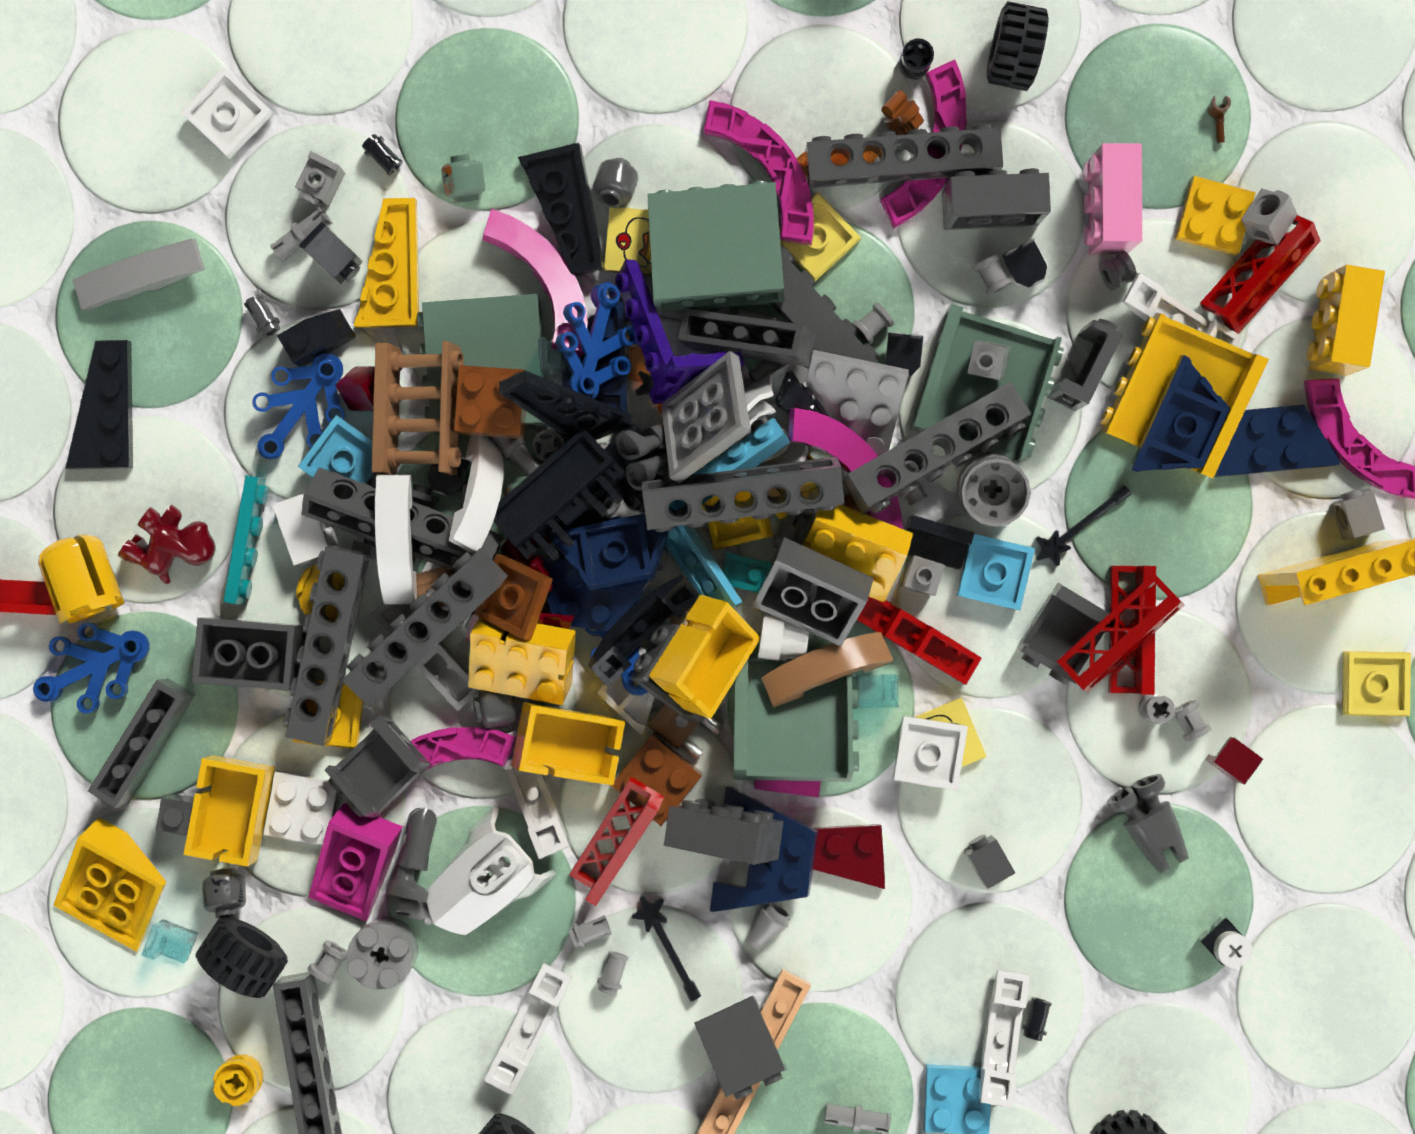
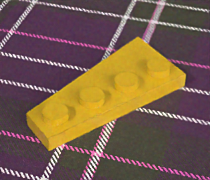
(393, 271)

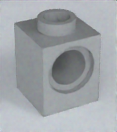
(1269, 216)
(989, 359)
(1357, 514)
(922, 575)

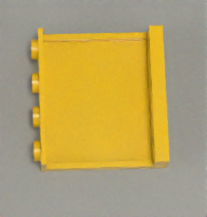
(1226, 367)
(1340, 572)

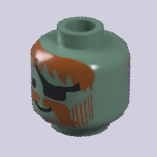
(463, 179)

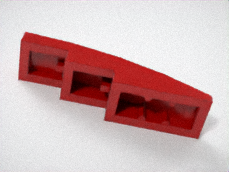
(920, 639)

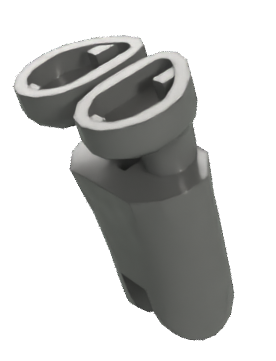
(633, 446)
(1156, 829)
(413, 855)

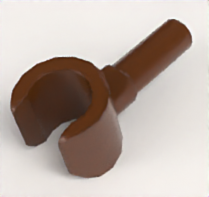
(1218, 113)

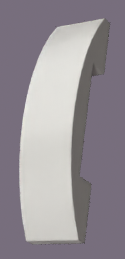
(1148, 298)
(482, 495)
(393, 539)
(538, 809)
(527, 1029)
(1002, 1038)

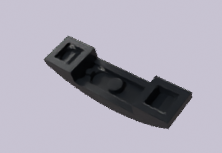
(638, 624)

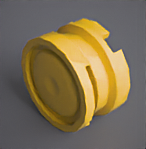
(238, 1080)

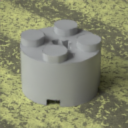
(365, 960)

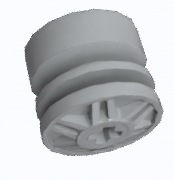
(1006, 502)

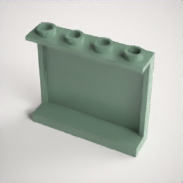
(715, 247)
(490, 334)
(951, 387)
(797, 739)

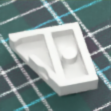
(630, 707)

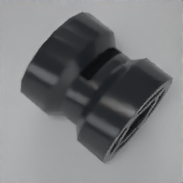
(917, 51)

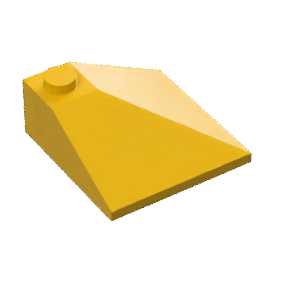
(111, 884)

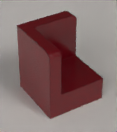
(358, 388)
(1236, 760)

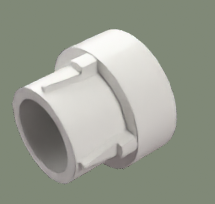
(781, 639)

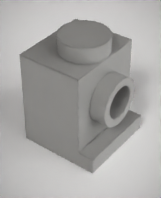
(324, 191)

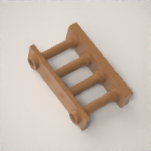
(389, 394)

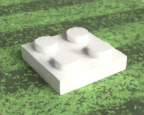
(227, 112)
(930, 753)
(300, 807)

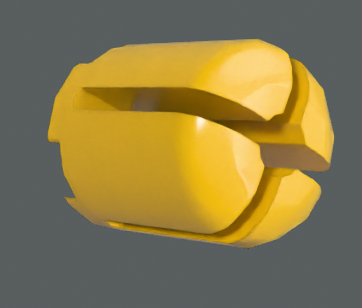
(79, 578)

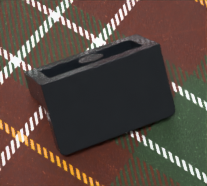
(938, 541)

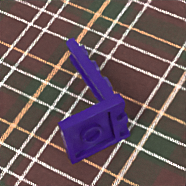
(667, 371)

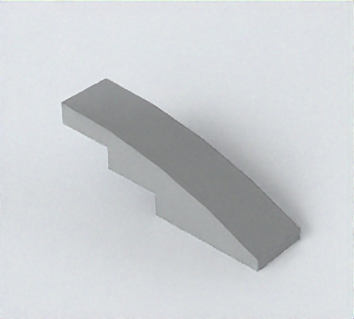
(138, 273)
(438, 665)

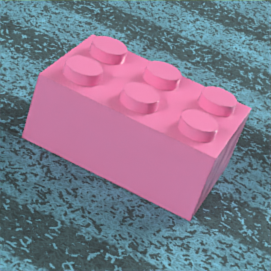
(1114, 198)

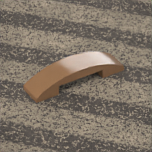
(825, 665)

